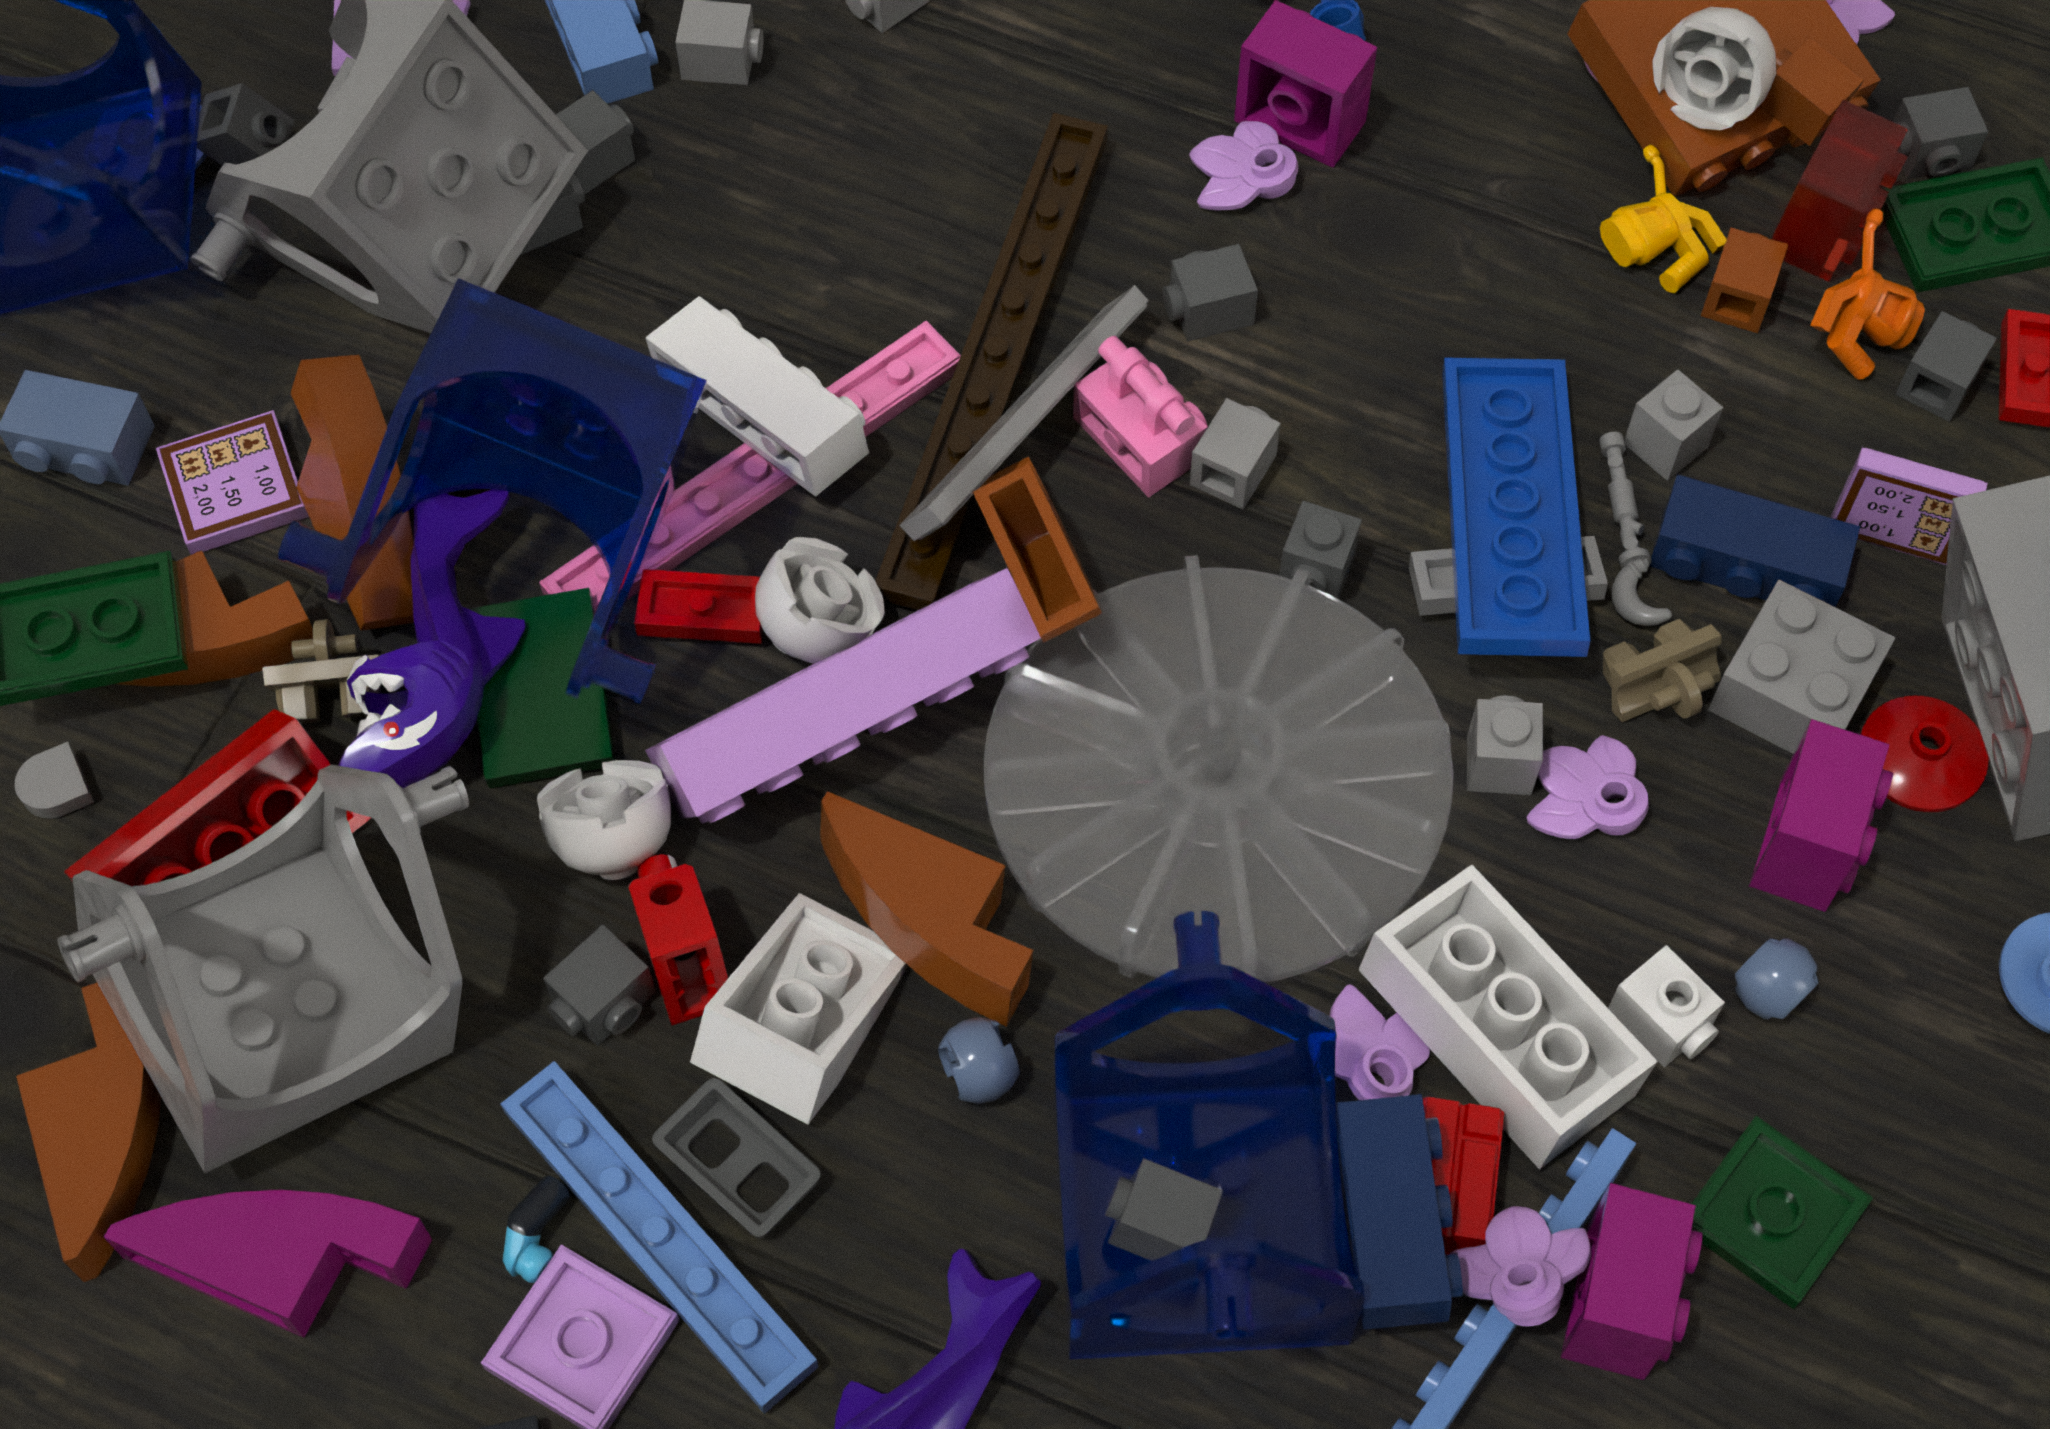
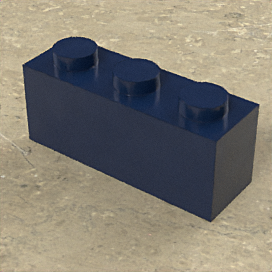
(1751, 543)
(1397, 1211)

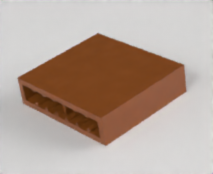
(1619, 48)

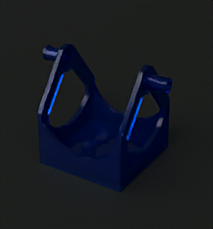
(98, 167)
(535, 414)
(1251, 1125)

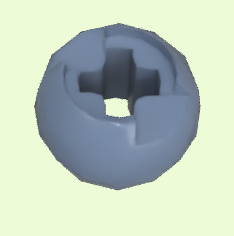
(1776, 978)
(978, 1060)

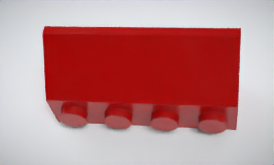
(215, 807)

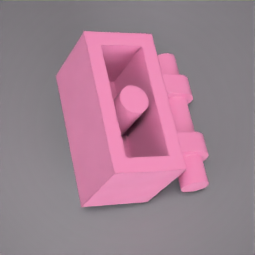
(1138, 417)

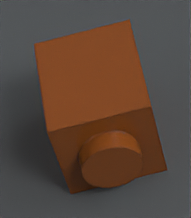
(1809, 89)
(1744, 280)

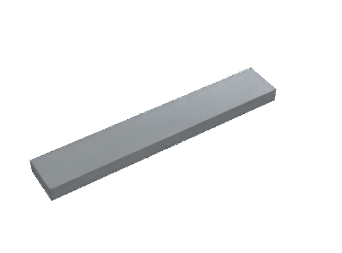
(1022, 416)

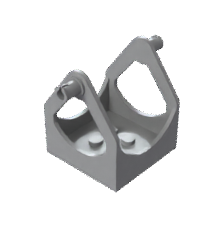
(413, 170)
(2001, 638)
(278, 969)

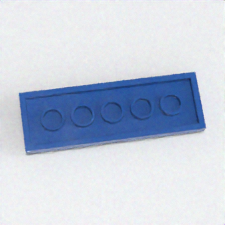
(1514, 509)

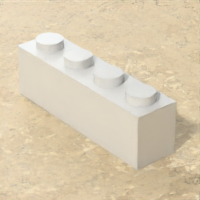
(763, 396)

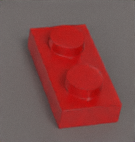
(2025, 368)
(698, 606)

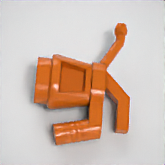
(1870, 304)

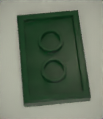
(1972, 224)
(90, 628)
(525, 716)

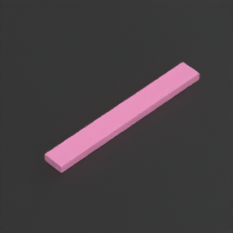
(747, 481)

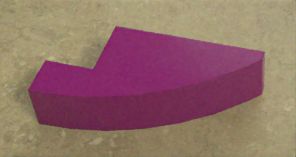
(272, 1248)

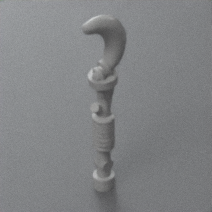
(1634, 559)

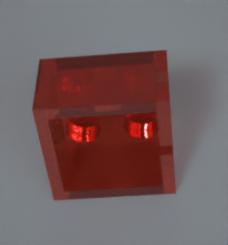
(1840, 190)

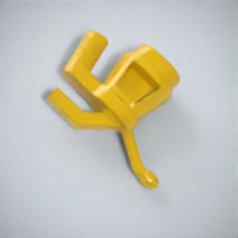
(1648, 228)

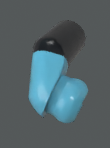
(524, 1227)

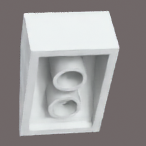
(798, 1008)

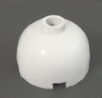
(1715, 67)
(815, 602)
(607, 820)

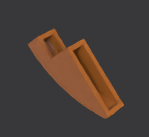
(346, 436)
(1037, 549)
(234, 639)
(928, 905)
(92, 1136)

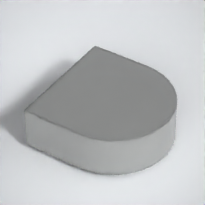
(53, 783)

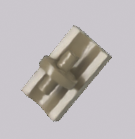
(1665, 676)
(299, 683)

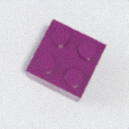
(1305, 82)
(1823, 816)
(1628, 1295)

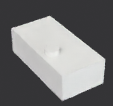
(1506, 1015)

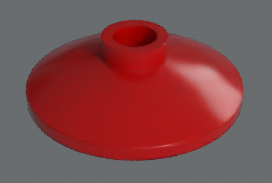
(1924, 776)

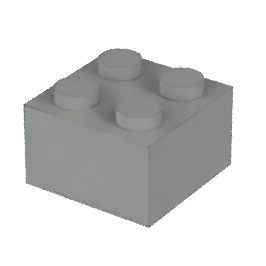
(1799, 666)

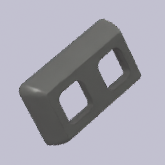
(758, 1147)

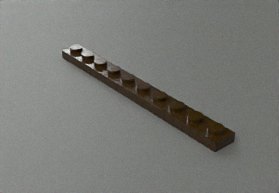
(996, 348)

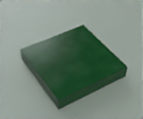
(1776, 1212)

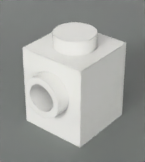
(1667, 1007)

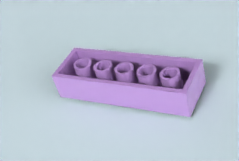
(851, 691)

